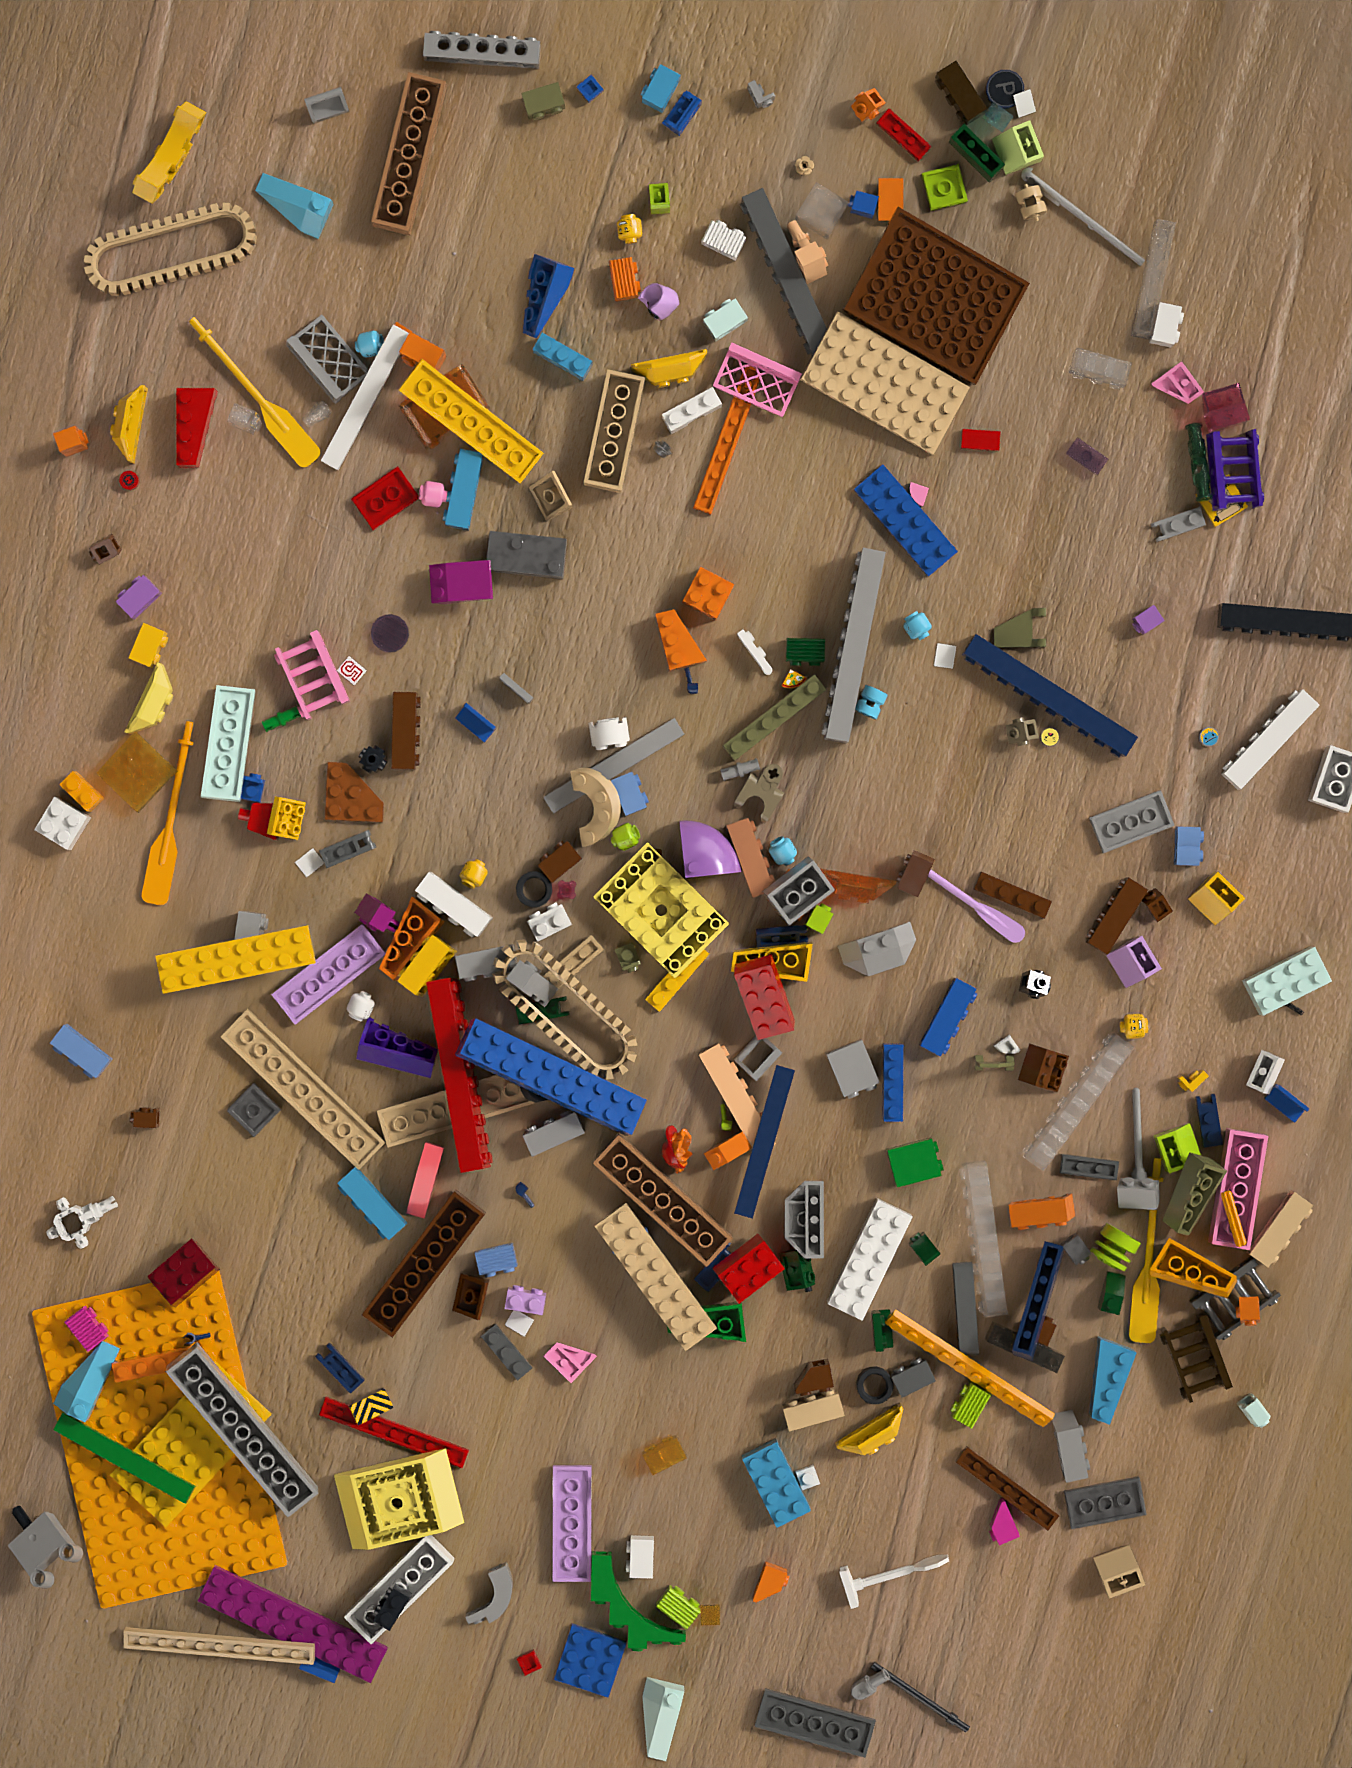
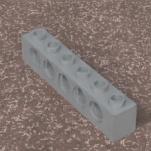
(529, 59)

